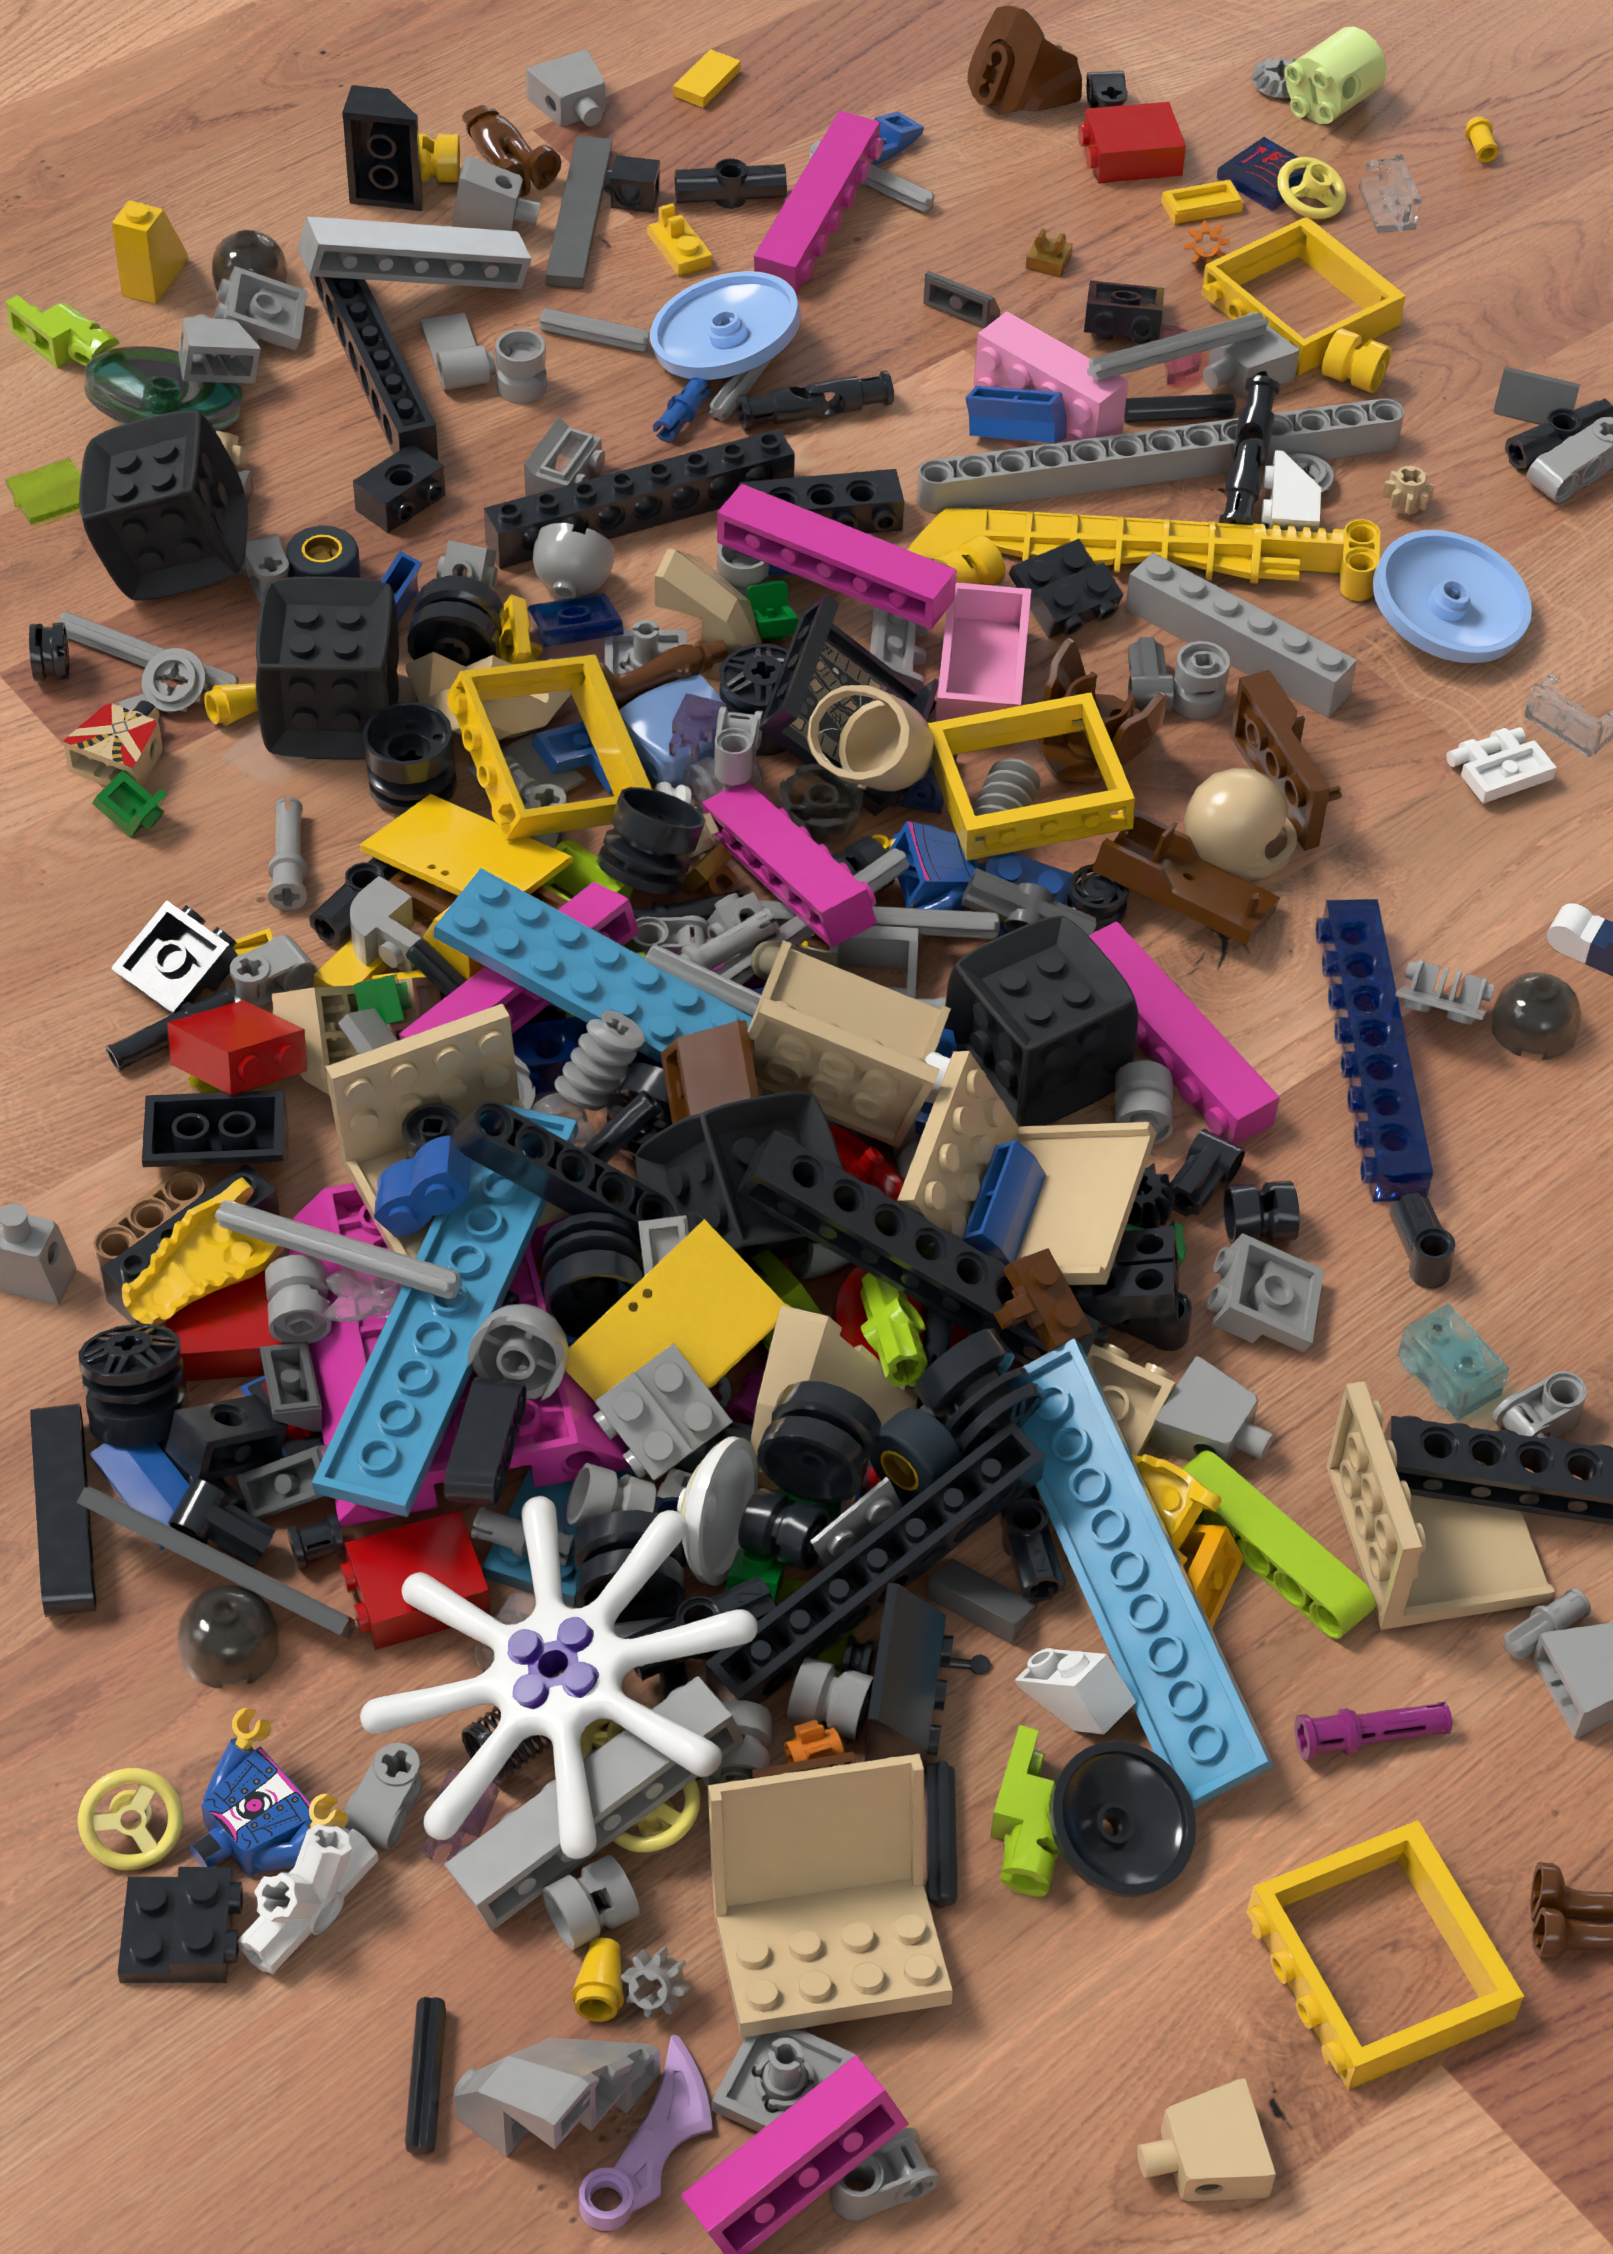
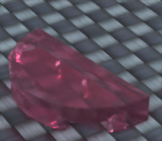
(1180, 368)

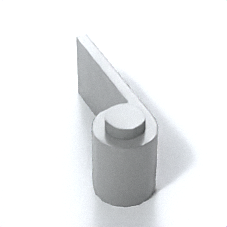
(455, 353)

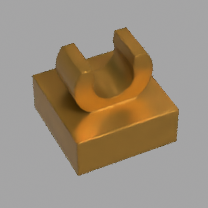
(1049, 254)
(708, 871)

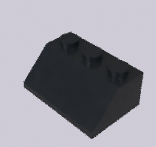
(382, 150)
(215, 1128)
(907, 1679)

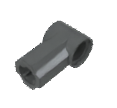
(1148, 673)

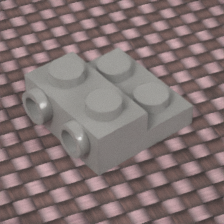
(262, 307)
(1265, 1294)
(661, 1414)

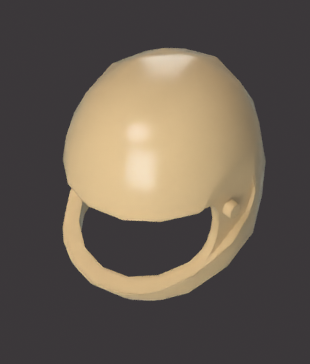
(882, 743)
(1235, 819)

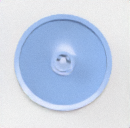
(725, 325)
(1452, 596)

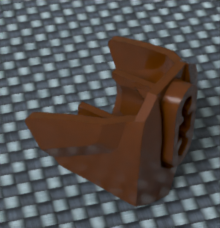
(1020, 68)
(1129, 729)

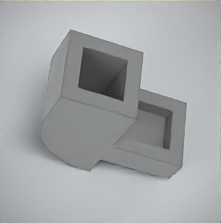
(382, 925)

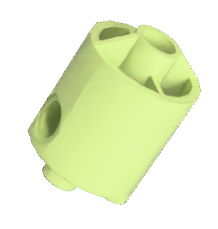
(1335, 75)

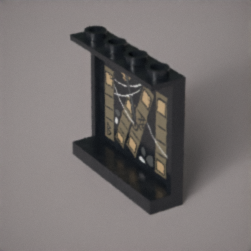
(820, 662)

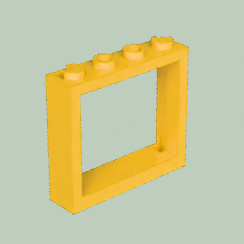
(1305, 239)
(600, 716)
(1038, 823)
(1453, 1916)

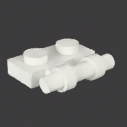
(1506, 771)

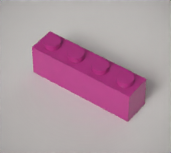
(795, 2159)

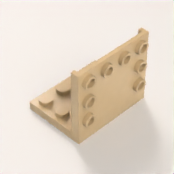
(845, 1044)
(447, 1065)
(1087, 1167)
(1420, 1552)
(825, 1895)

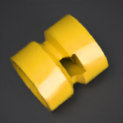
(440, 157)
(1359, 361)
(976, 562)

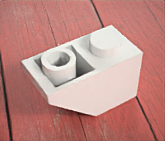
(1293, 496)
(1077, 1688)

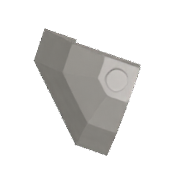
(553, 2089)

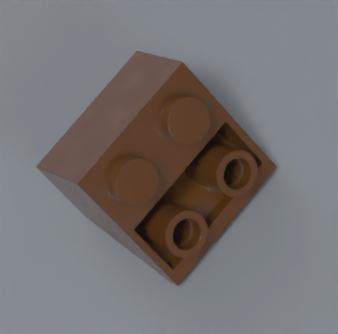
(710, 1069)

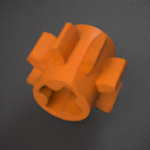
(1214, 236)
(812, 1742)

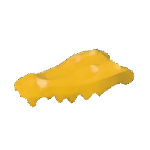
(197, 1261)
(1176, 1497)

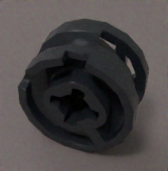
(49, 651)
(1097, 897)

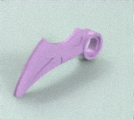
(675, 2116)

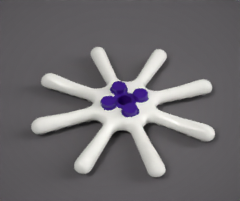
(563, 1705)

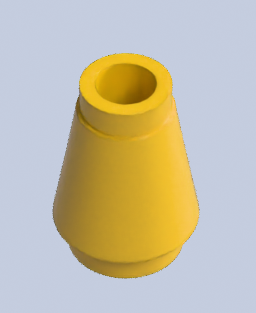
(230, 702)
(599, 1983)

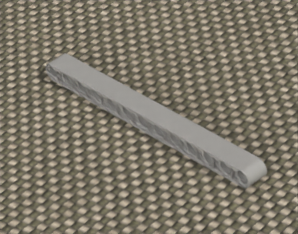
(1149, 456)

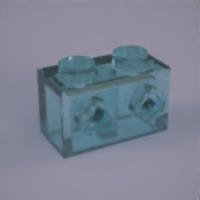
(1452, 1361)

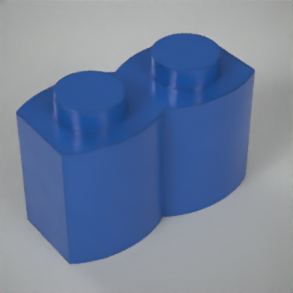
(422, 1187)

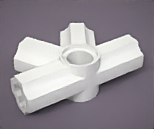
(307, 1896)

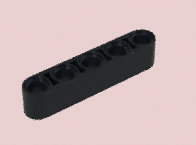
(588, 1182)
(62, 1524)

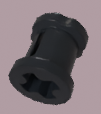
(316, 1541)

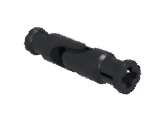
(799, 403)
(1243, 478)

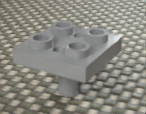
(640, 646)
(784, 2076)

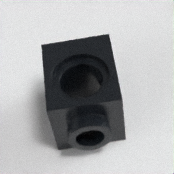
(634, 183)

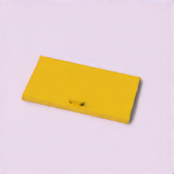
(452, 844)
(699, 1301)

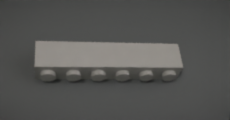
(413, 253)
(1253, 638)
(624, 1784)

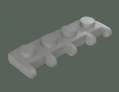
(895, 644)

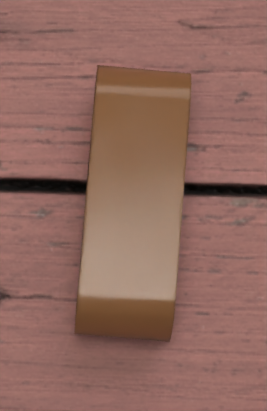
(147, 1214)

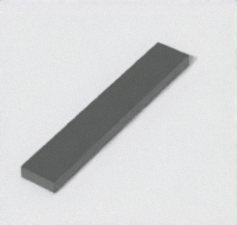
(579, 212)
(217, 1562)

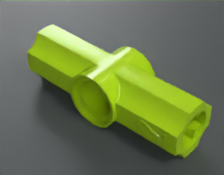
(893, 1331)

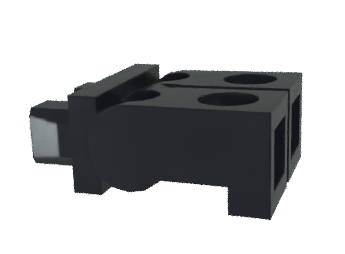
(1140, 1281)

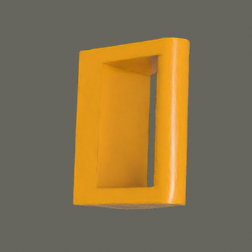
(1213, 1567)

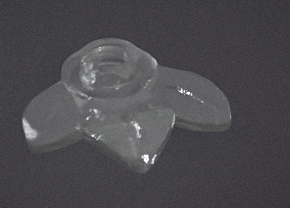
(360, 1295)

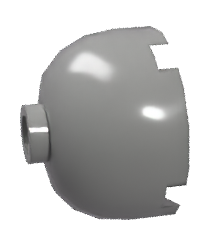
(572, 561)
(521, 1347)

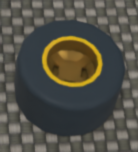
(323, 553)
(914, 1452)

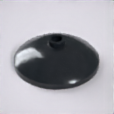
(1142, 1803)

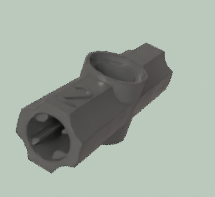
(1018, 903)

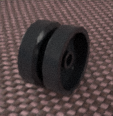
(456, 620)
(819, 1442)
(602, 1549)

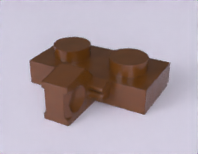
(1043, 1301)

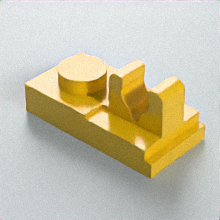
(679, 242)
(515, 641)

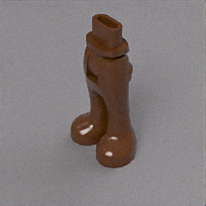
(498, 137)
(669, 666)
(1555, 1907)

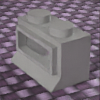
(562, 459)

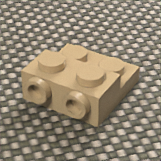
(1131, 1392)

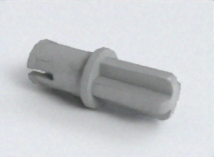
(1555, 1616)

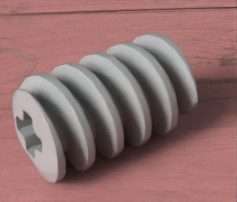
(1008, 786)
(600, 1060)

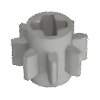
(645, 1992)

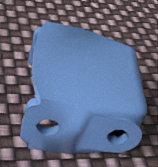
(650, 728)

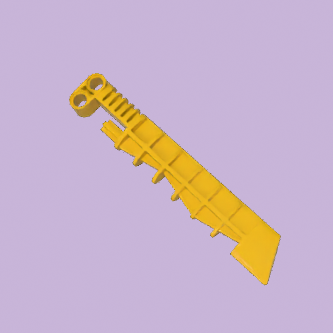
(1212, 546)

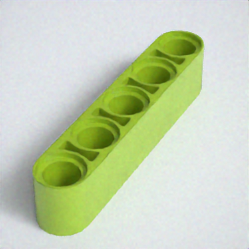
(1283, 1551)

